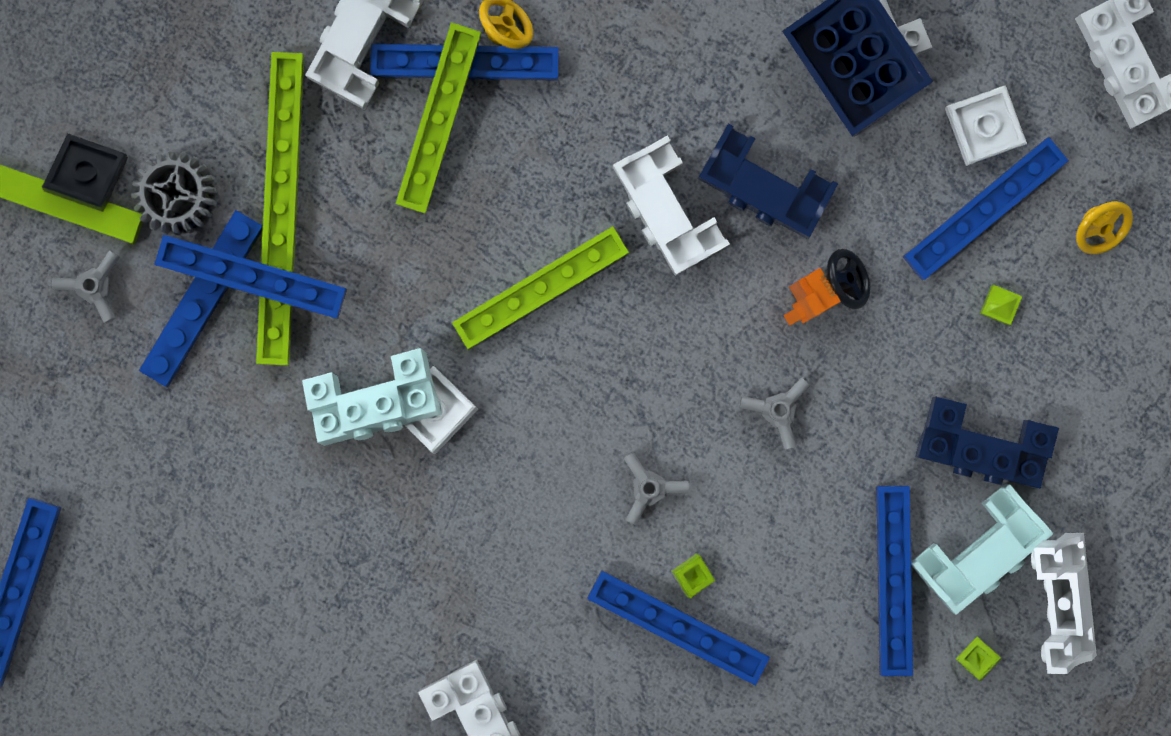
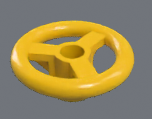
(502, 28)
(1101, 222)

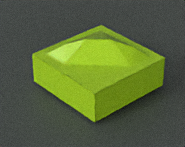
(1000, 305)
(693, 575)
(978, 659)

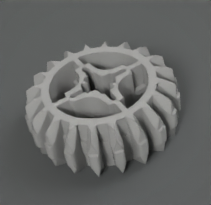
(148, 186)

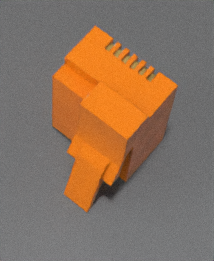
(812, 297)

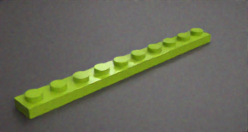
(280, 200)

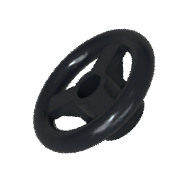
(845, 281)

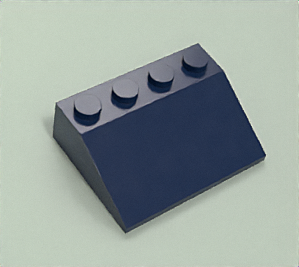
(857, 60)

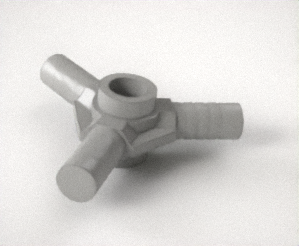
(92, 286)
(778, 410)
(649, 488)

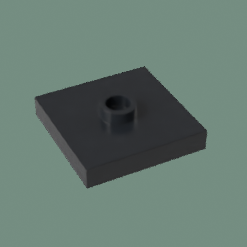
(85, 172)

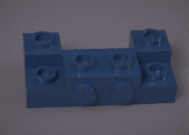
(762, 191)
(993, 457)

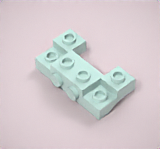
(374, 408)
(987, 558)

